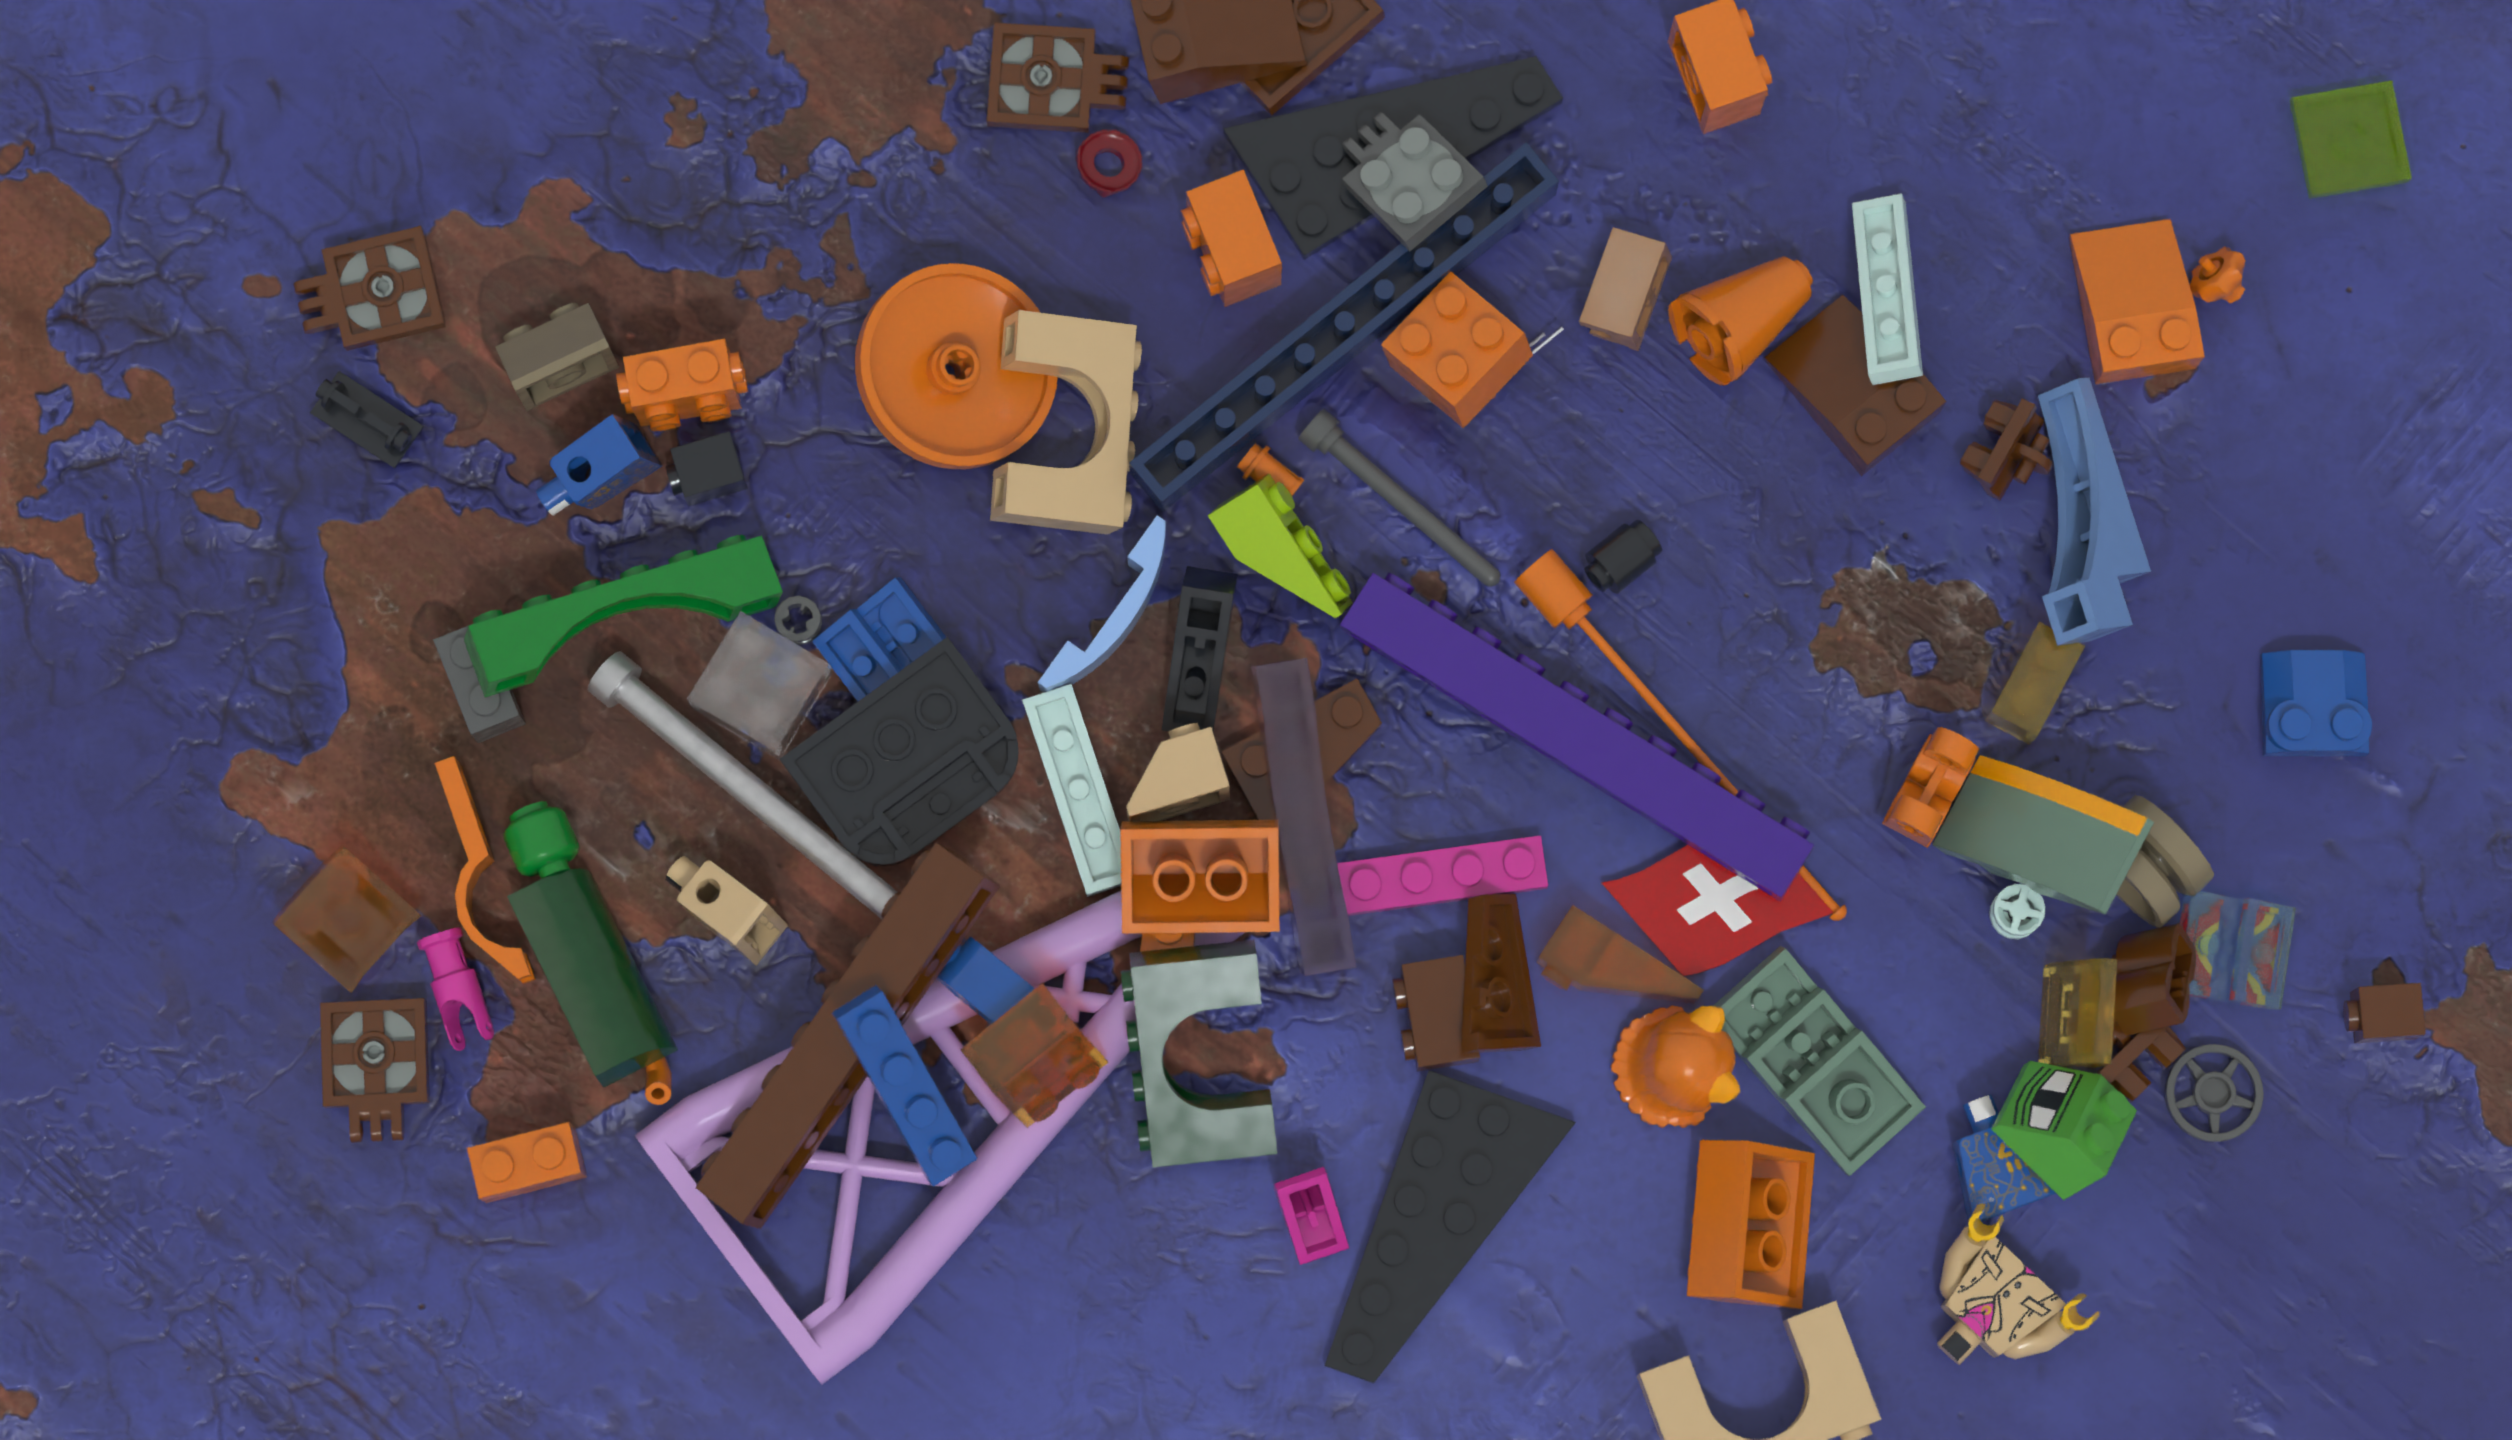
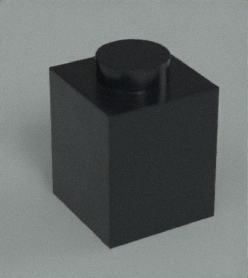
(706, 469)

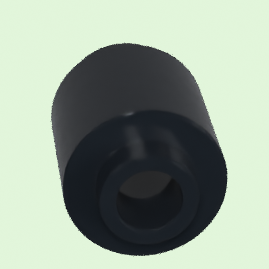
(1622, 557)

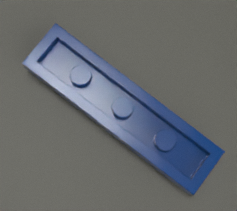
(904, 1085)

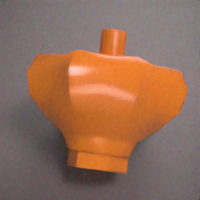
(2219, 276)

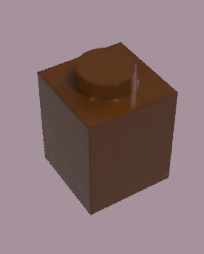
(2385, 1013)

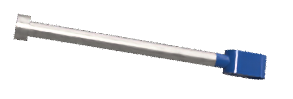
(971, 971)

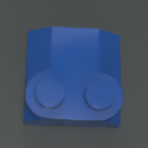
(2314, 703)

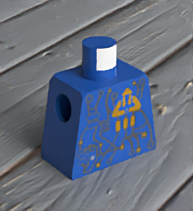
(617, 461)
(1991, 1169)

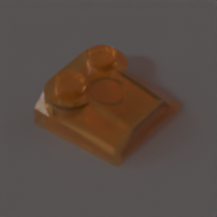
(345, 917)

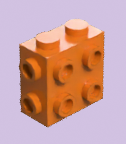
(682, 384)

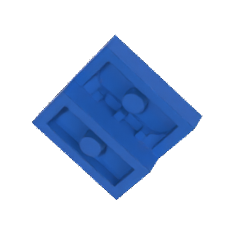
(878, 638)

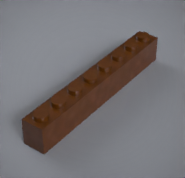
(821, 1071)

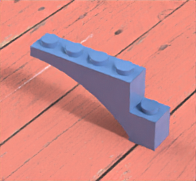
(2095, 521)

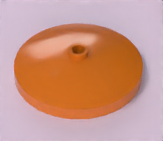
(957, 320)

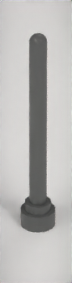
(1327, 437)

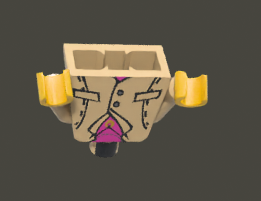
(2000, 1299)

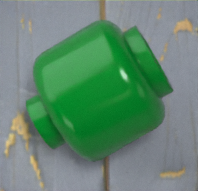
(540, 840)

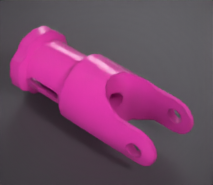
(455, 985)

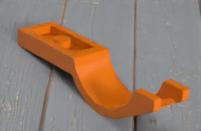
(479, 859)

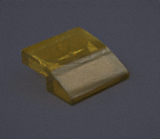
(2078, 1013)

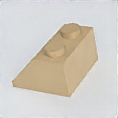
(1180, 777)

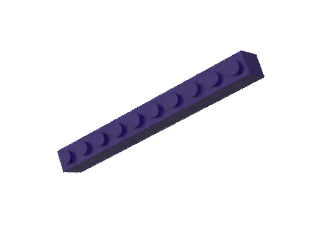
(1578, 736)

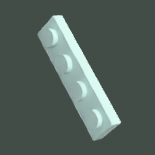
(1887, 289)
(1077, 787)

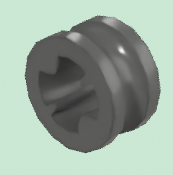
(783, 615)

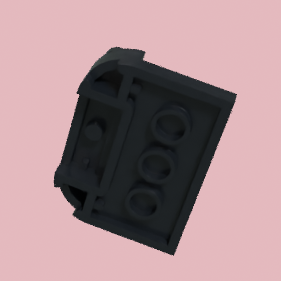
(908, 759)

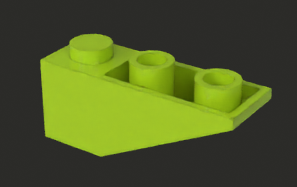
(1271, 540)

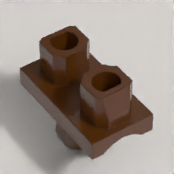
(2015, 453)
(2122, 1074)

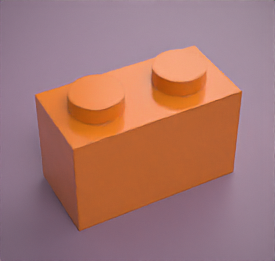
(527, 1162)

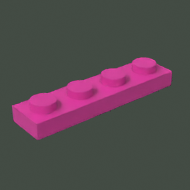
(1443, 875)

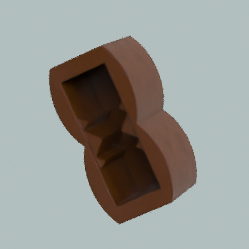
(2153, 979)

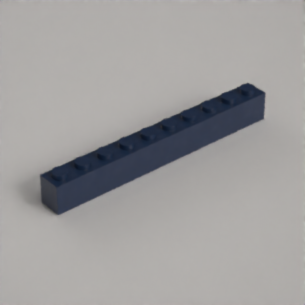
(1339, 332)

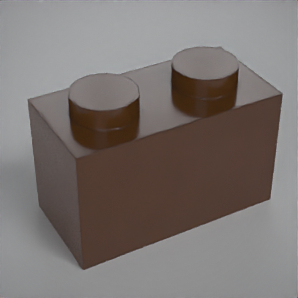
(1435, 1012)

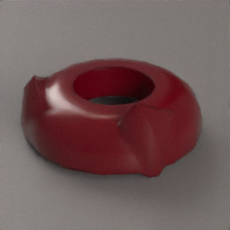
(1115, 143)

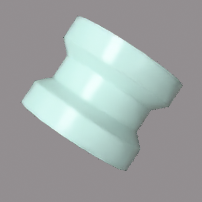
(2020, 903)

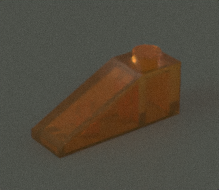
(1603, 962)

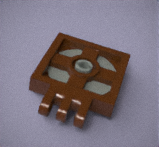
(1050, 78)
(374, 290)
(375, 1061)

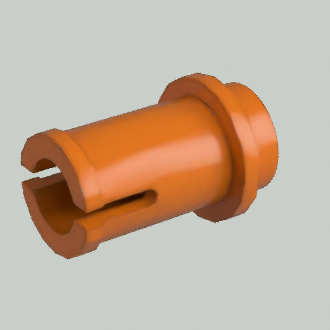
(1260, 463)

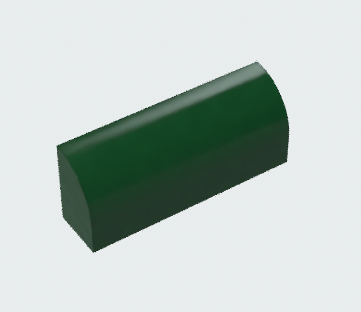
(592, 974)

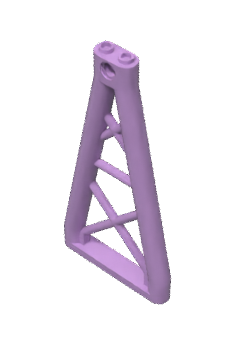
(849, 1327)

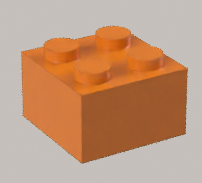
(1719, 64)
(1233, 237)
(1457, 349)

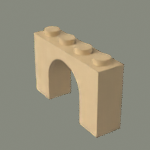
(1101, 364)
(1834, 1396)

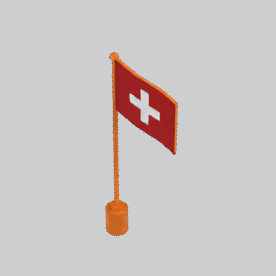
(1685, 901)

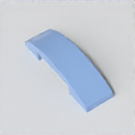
(1073, 663)

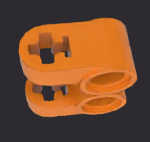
(1931, 785)

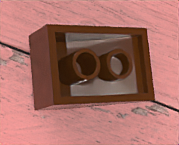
(1215, 43)
(1829, 377)

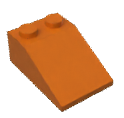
(2136, 302)

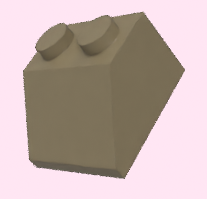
(556, 355)

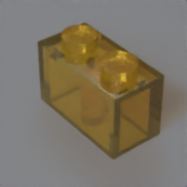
(2033, 684)

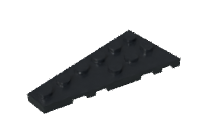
(1301, 158)
(1449, 1189)

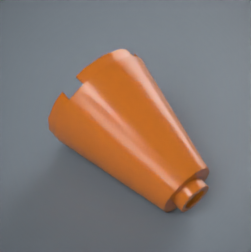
(1739, 316)

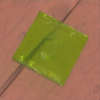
(2350, 139)

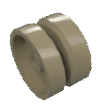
(2162, 866)

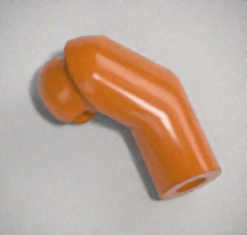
(658, 1082)

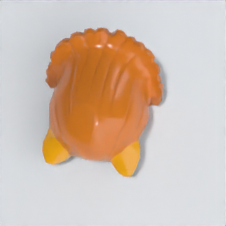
(1675, 1065)

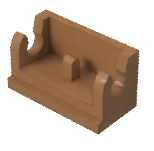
(1626, 288)

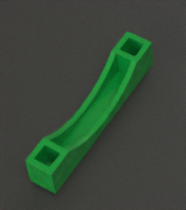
(720, 583)

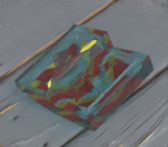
(2238, 948)

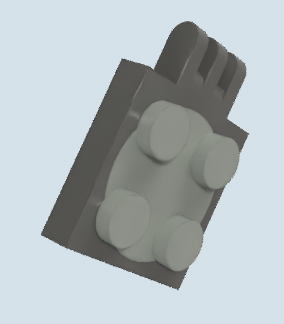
(1410, 178)

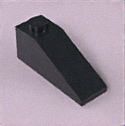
(1199, 648)

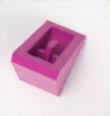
(1311, 1215)

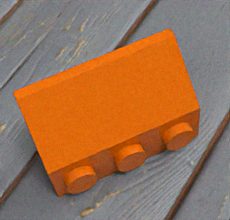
(1200, 876)
(1750, 1223)

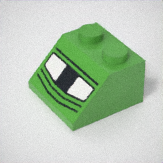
(2064, 1124)

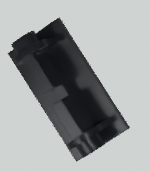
(365, 418)

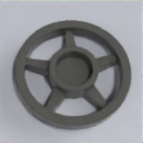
(2213, 1093)

